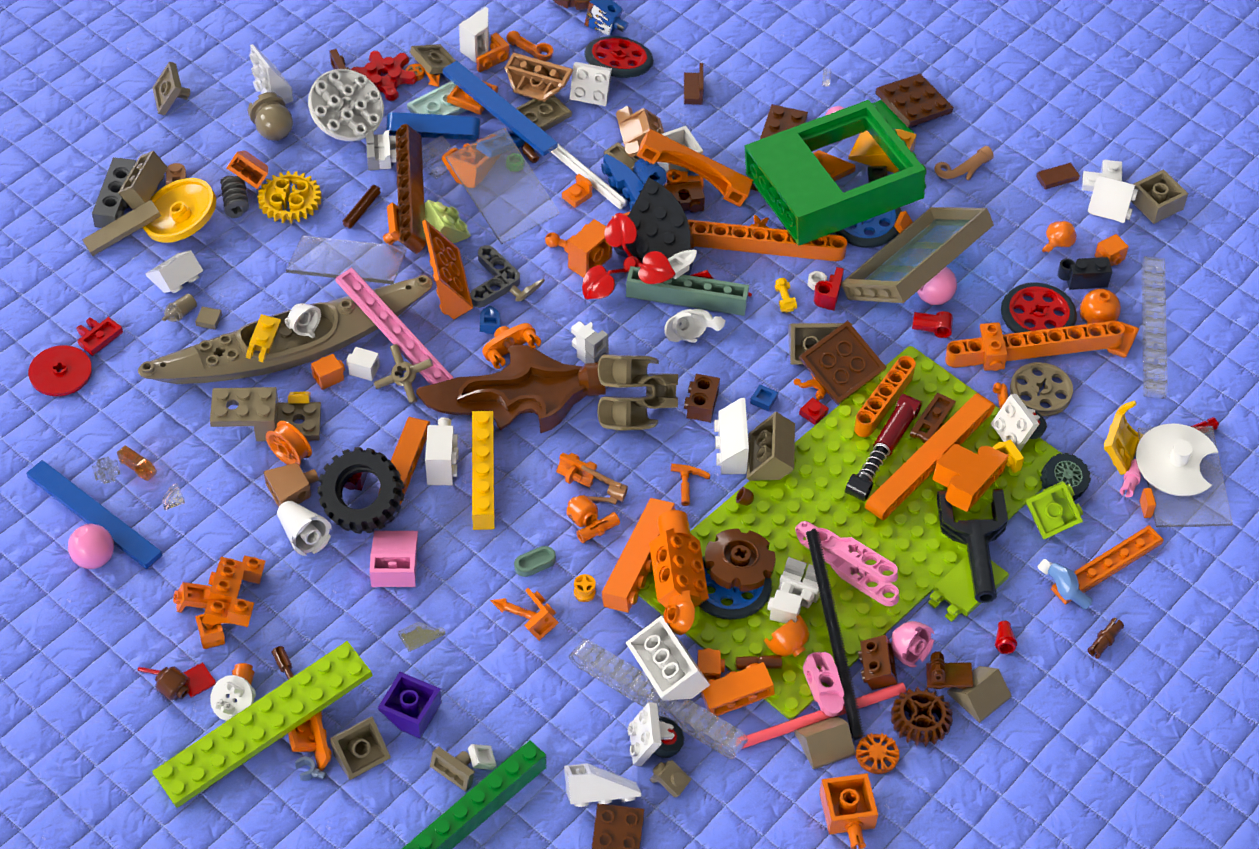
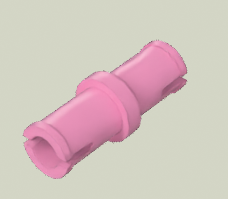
(1131, 479)

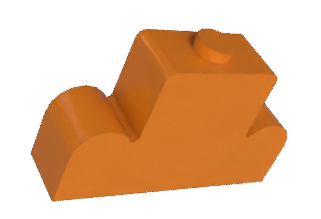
(968, 473)

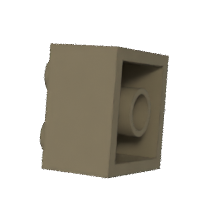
(1159, 196)

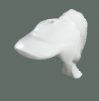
(691, 324)

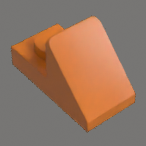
(210, 634)

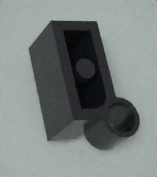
(1085, 273)

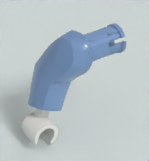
(1066, 583)

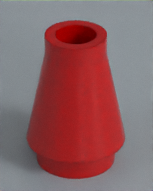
(1005, 638)

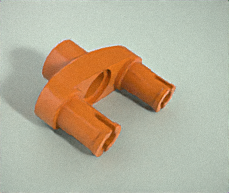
(516, 335)

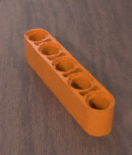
(884, 396)
(409, 449)

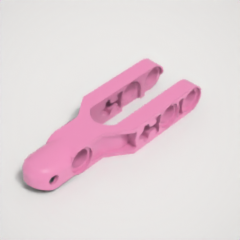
(838, 556)

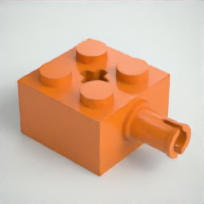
(588, 248)
(849, 806)

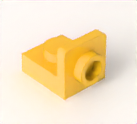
(1015, 458)

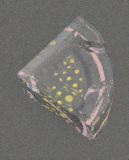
(826, 77)
(173, 497)

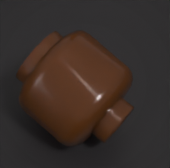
(172, 683)

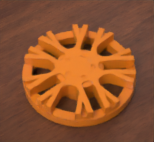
(877, 753)

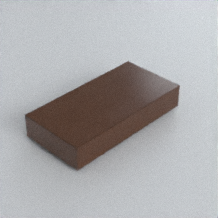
(1057, 176)

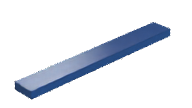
(500, 108)
(94, 513)

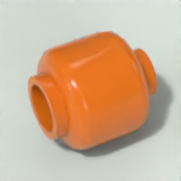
(582, 510)

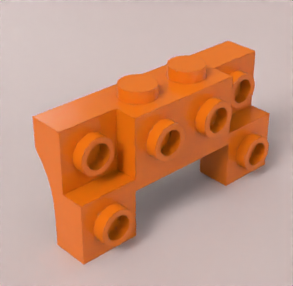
(222, 596)

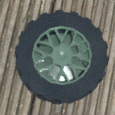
(1066, 469)

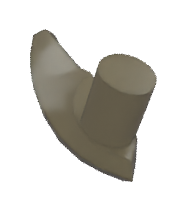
(521, 295)

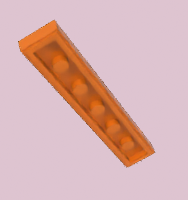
(1115, 560)

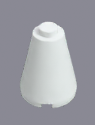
(304, 528)

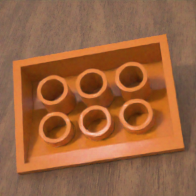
(448, 273)

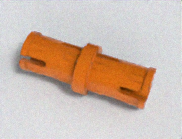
(598, 527)

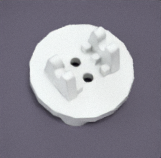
(238, 689)

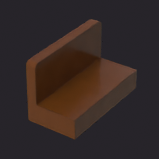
(694, 87)

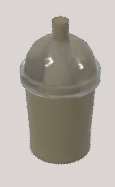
(178, 309)

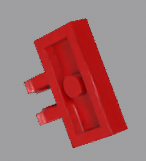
(99, 336)

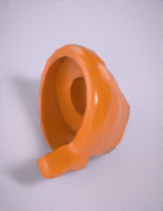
(1060, 235)

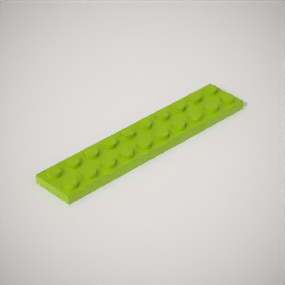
(261, 724)

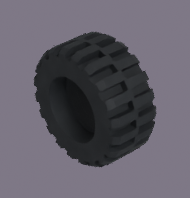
(341, 471)

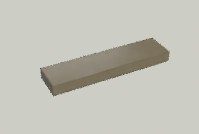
(121, 227)

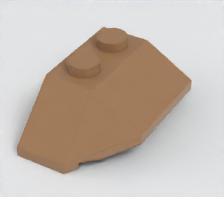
(536, 77)

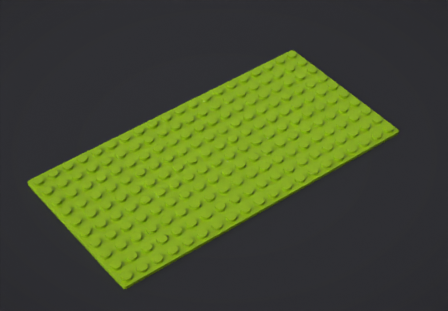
(817, 494)

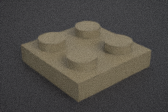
(432, 57)

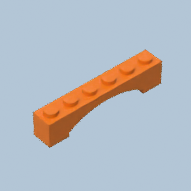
(730, 183)

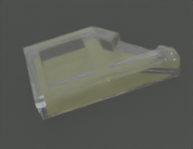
(419, 635)

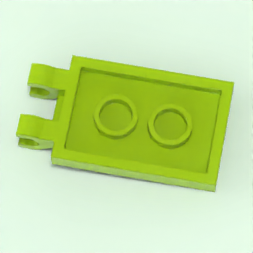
(958, 590)

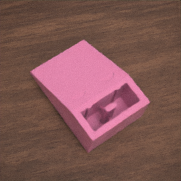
(394, 559)

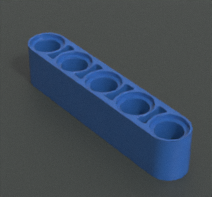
(436, 125)

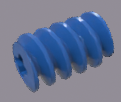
(645, 169)

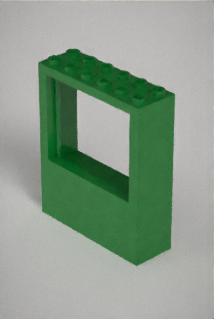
(806, 194)

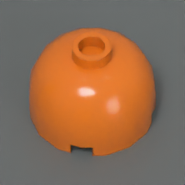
(1100, 306)
(789, 638)

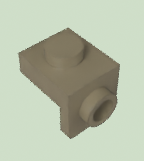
(670, 777)

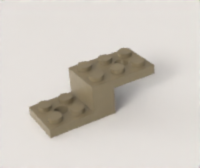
(262, 410)

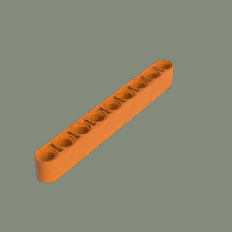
(765, 241)
(1040, 343)
(924, 460)

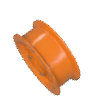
(288, 443)

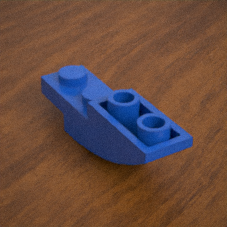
(622, 179)

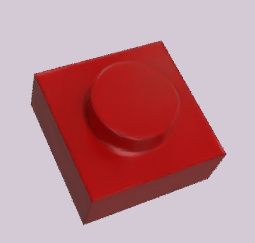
(814, 411)

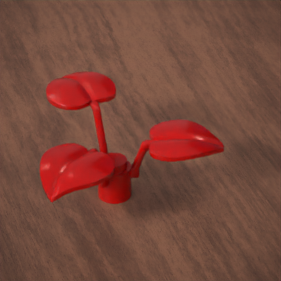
(653, 270)

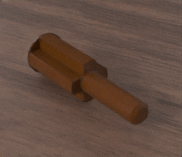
(283, 661)

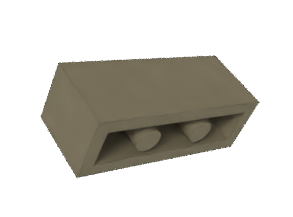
(143, 180)

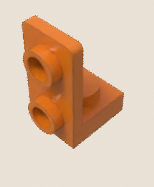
(498, 53)
(544, 620)

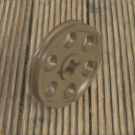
(1050, 389)

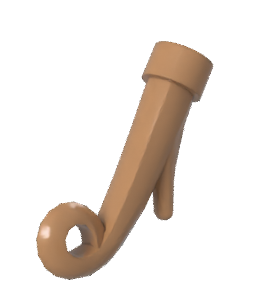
(971, 165)

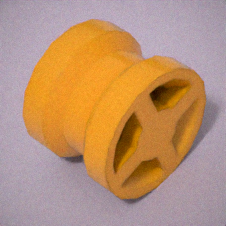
(584, 588)

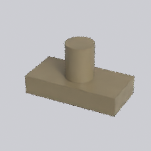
(453, 768)

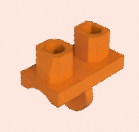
(571, 468)

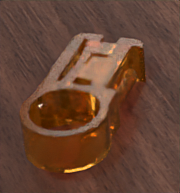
(136, 462)

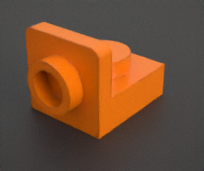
(578, 192)
(190, 595)

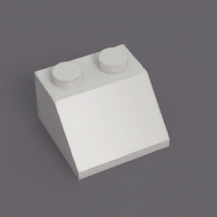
(175, 272)

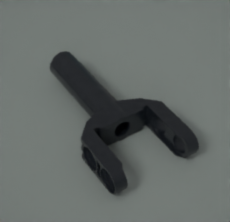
(976, 536)

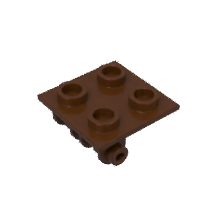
(946, 675)
(617, 827)

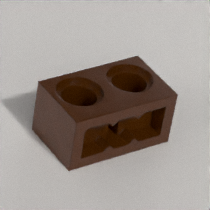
(702, 397)

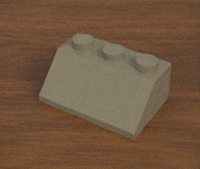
(805, 335)
(771, 449)

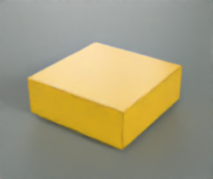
(299, 397)

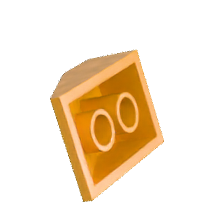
(870, 153)

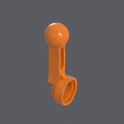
(515, 38)

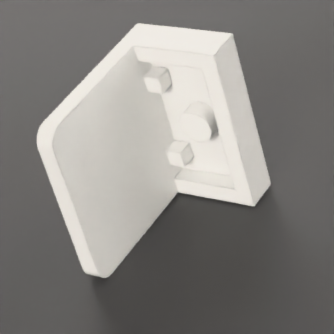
(1112, 199)

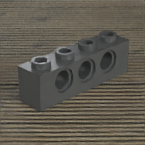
(109, 203)

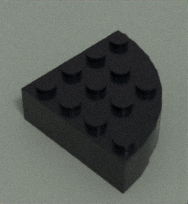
(659, 224)

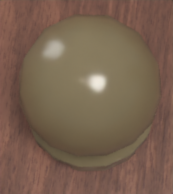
(271, 116)

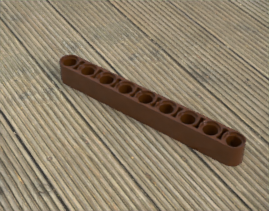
(410, 188)

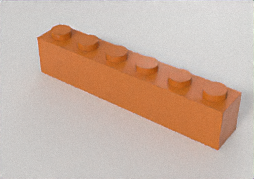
(635, 561)

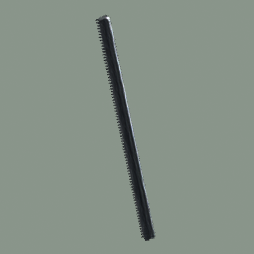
(834, 633)

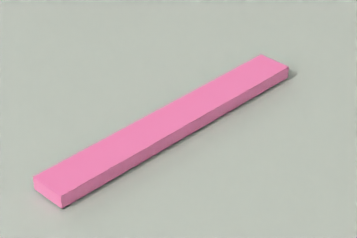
(391, 325)

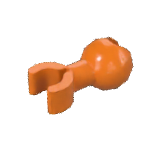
(554, 240)

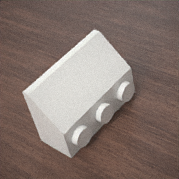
(732, 438)

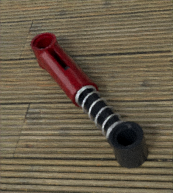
(905, 411)

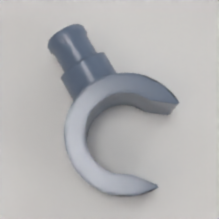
(313, 772)

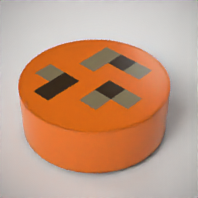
(417, 69)

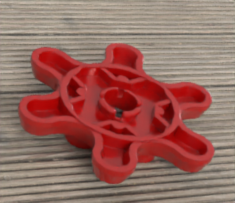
(393, 68)

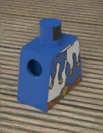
(605, 17)

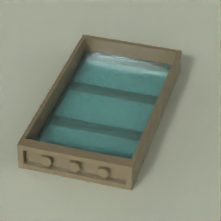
(917, 254)

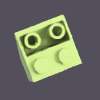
(446, 221)

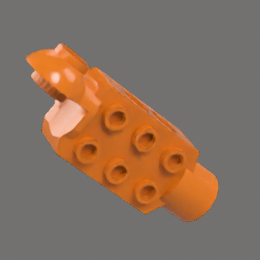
(678, 570)

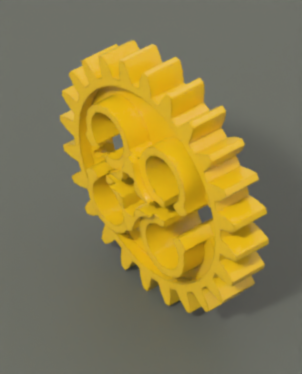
(301, 200)

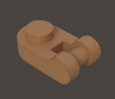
(175, 172)

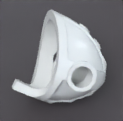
(303, 319)

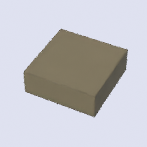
(208, 317)

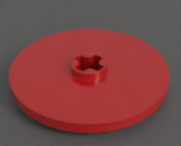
(45, 369)

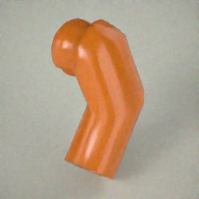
(1002, 393)

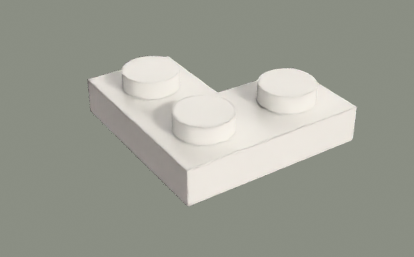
(1110, 169)

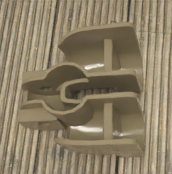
(631, 371)

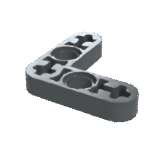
(500, 277)

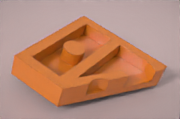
(834, 166)

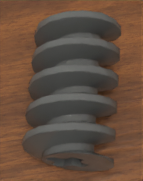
(234, 196)

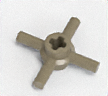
(409, 375)

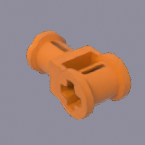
(682, 177)

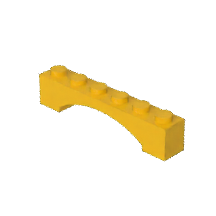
(483, 470)

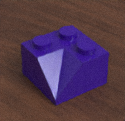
(410, 704)

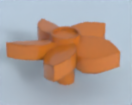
(758, 223)

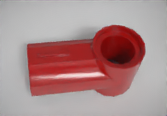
(939, 324)

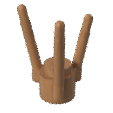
(616, 490)

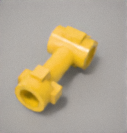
(786, 304)

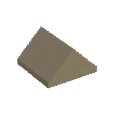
(985, 696)
(826, 741)
(359, 748)

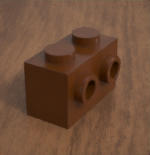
(878, 662)

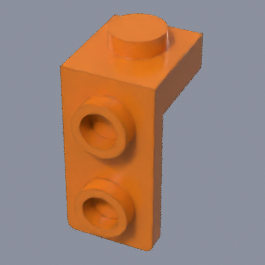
(994, 346)

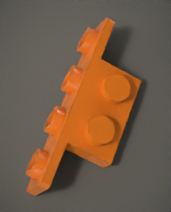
(311, 738)

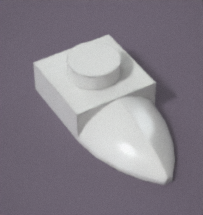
(681, 261)

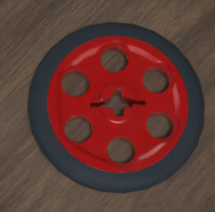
(619, 56)
(1014, 299)

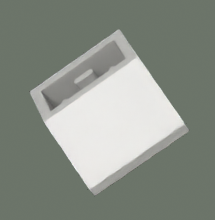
(475, 35)

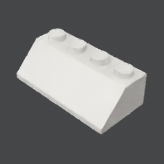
(667, 662)

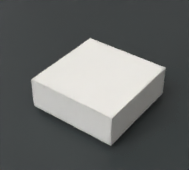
(482, 757)

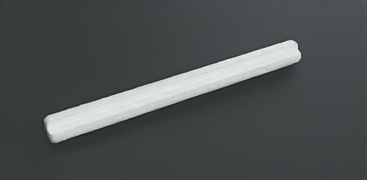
(597, 183)

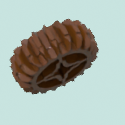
(922, 724)

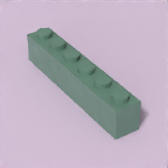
(691, 292)

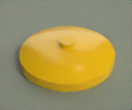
(183, 209)

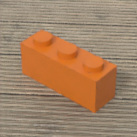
(738, 689)

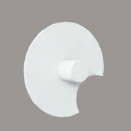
(1172, 457)

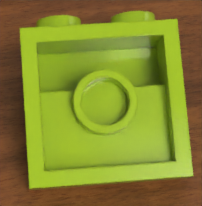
(1054, 509)

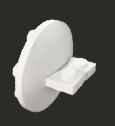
(345, 104)

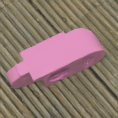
(829, 698)

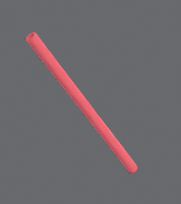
(792, 725)

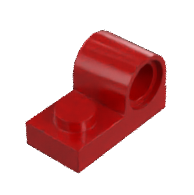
(827, 292)

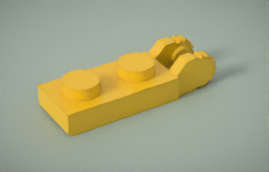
(263, 336)

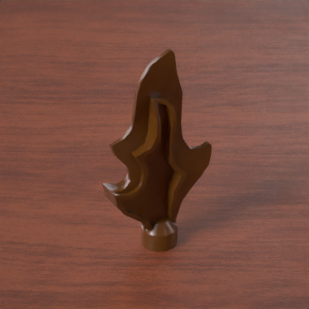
(525, 386)

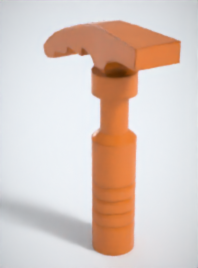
(685, 470)

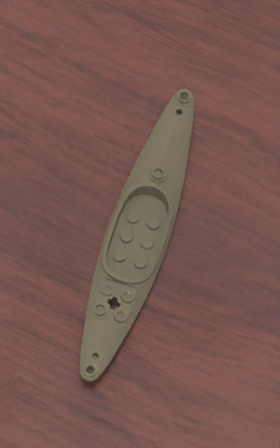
(225, 355)

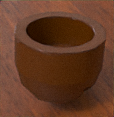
(744, 496)

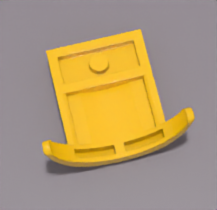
(1122, 440)

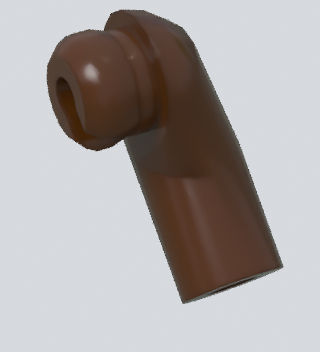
(529, 152)

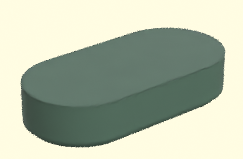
(534, 561)

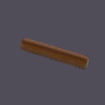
(361, 206)

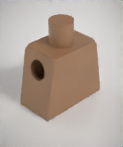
(290, 483)

